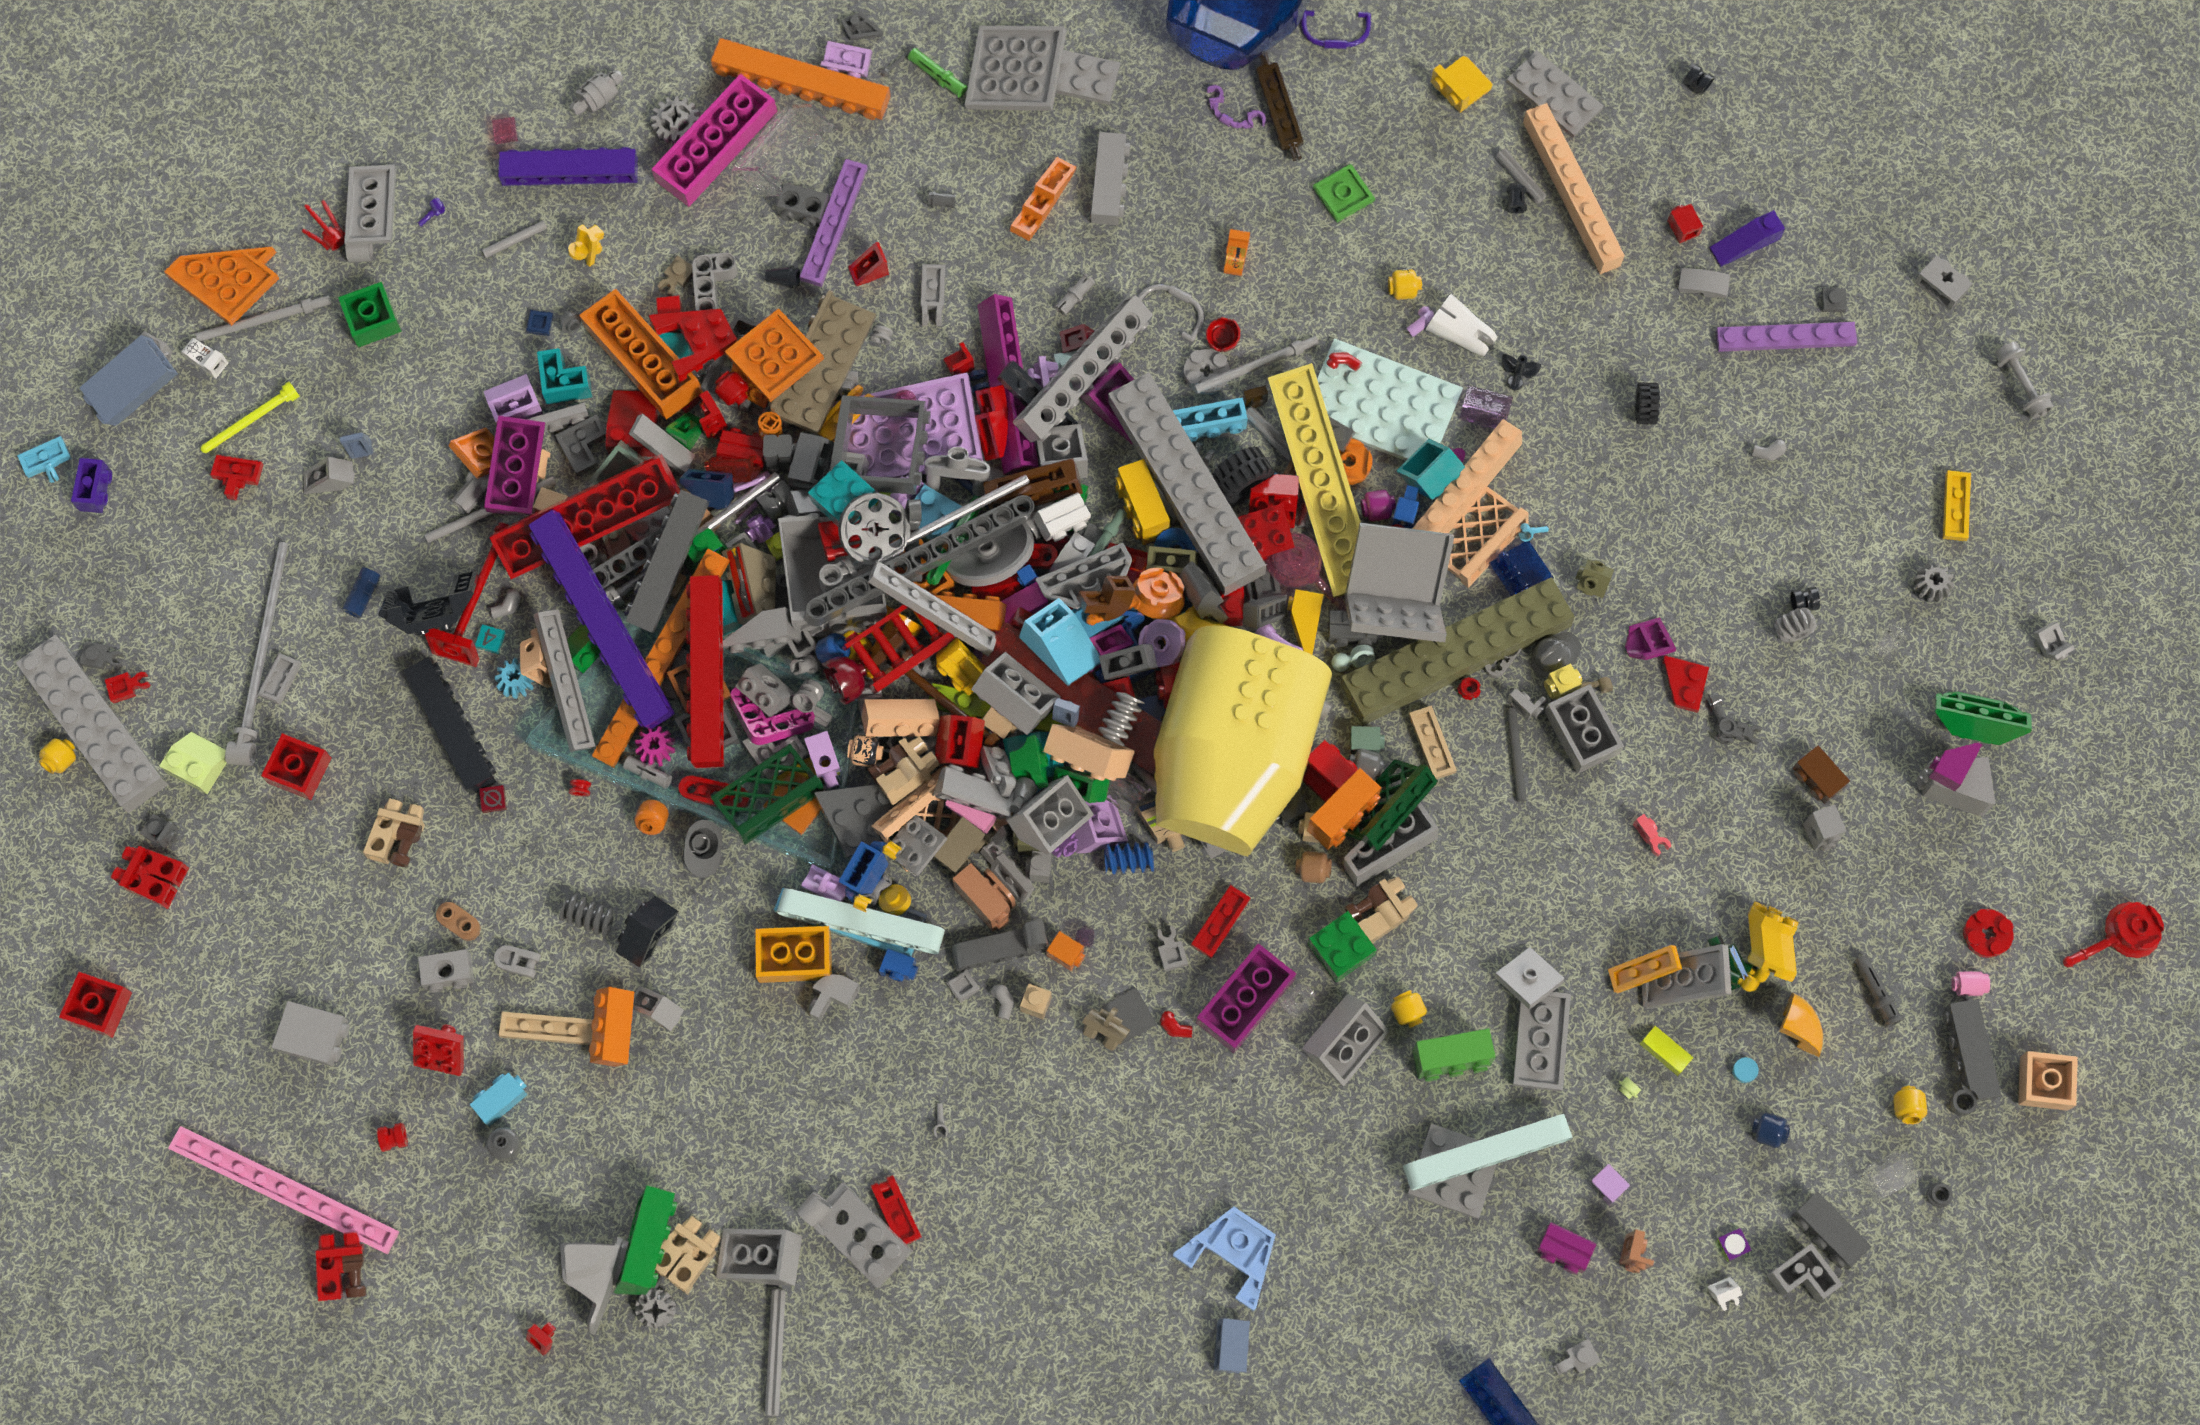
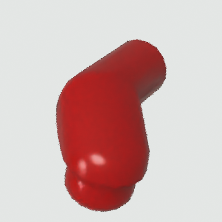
(1343, 358)

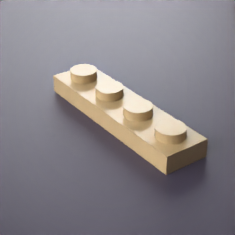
(546, 1028)

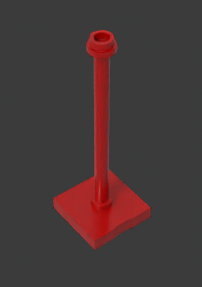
(454, 645)

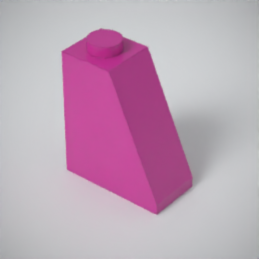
(1029, 598)

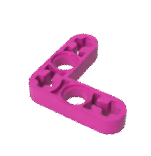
(761, 723)

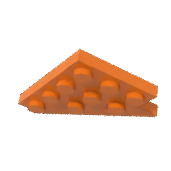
(225, 280)

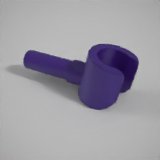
(437, 209)

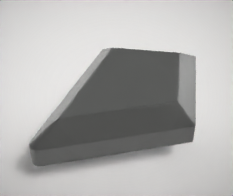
(860, 27)

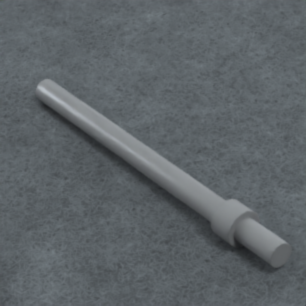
(305, 306)
(1295, 348)
(477, 515)

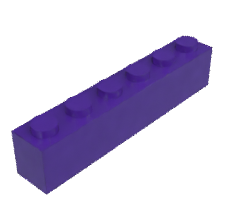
(568, 166)

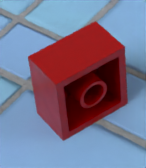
(296, 766)
(95, 1004)

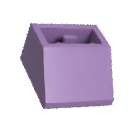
(513, 399)

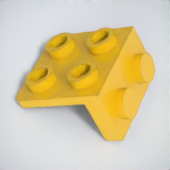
(1461, 83)

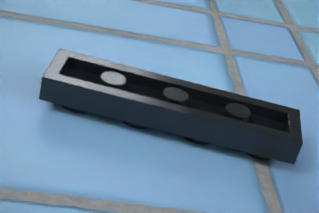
(1025, 388)

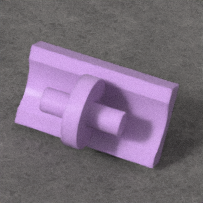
(1042, 371)
(824, 884)

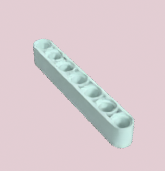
(871, 924)
(1487, 1152)

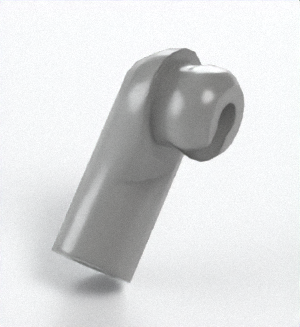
(884, 882)

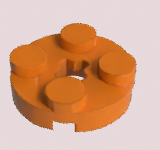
(1362, 459)

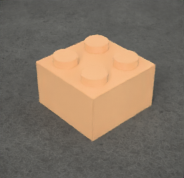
(2047, 1080)

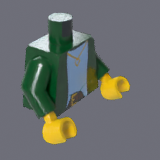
(1739, 970)

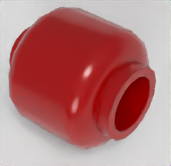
(732, 388)

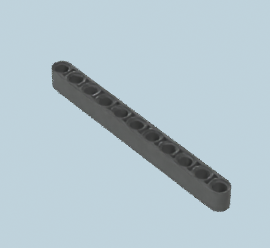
(928, 553)

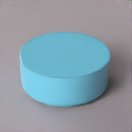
(1745, 1070)

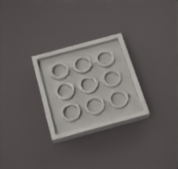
(1015, 68)

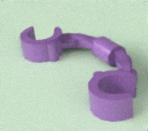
(1227, 120)

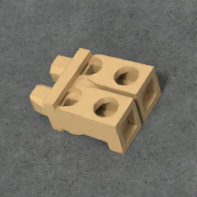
(687, 1254)

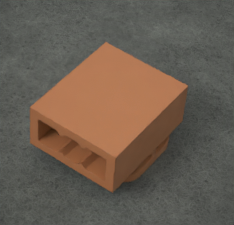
(985, 896)

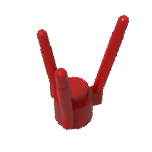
(332, 237)

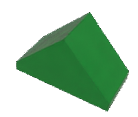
(686, 430)

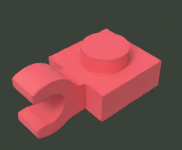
(1648, 831)

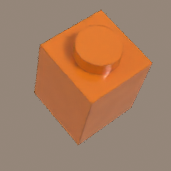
(1066, 951)

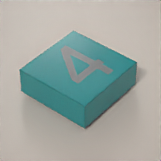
(490, 639)

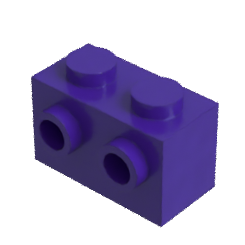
(91, 485)

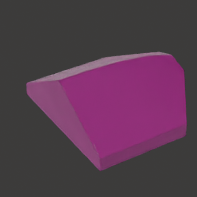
(1649, 640)

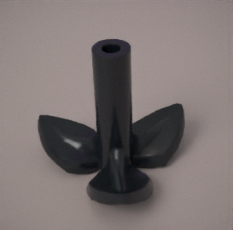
(1519, 368)

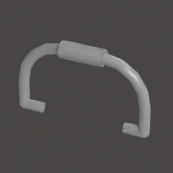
(1178, 293)

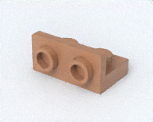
(1632, 1248)

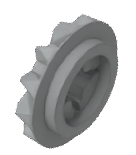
(664, 1302)

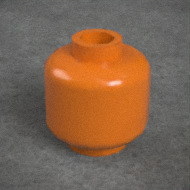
(651, 817)

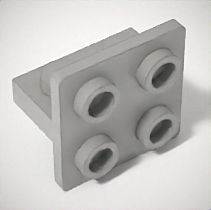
(918, 844)

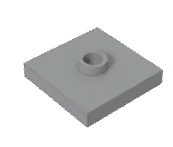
(1529, 978)

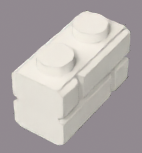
(1062, 517)

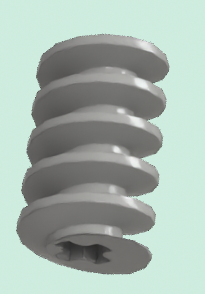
(1120, 718)

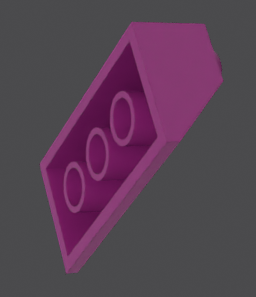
(514, 466)

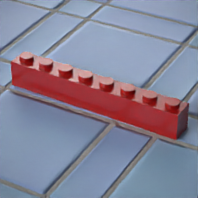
(705, 671)

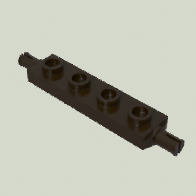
(1279, 106)

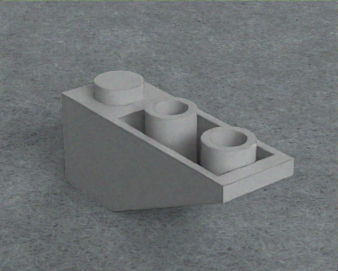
(765, 628)

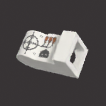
(204, 357)

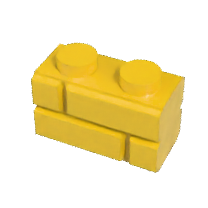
(959, 665)

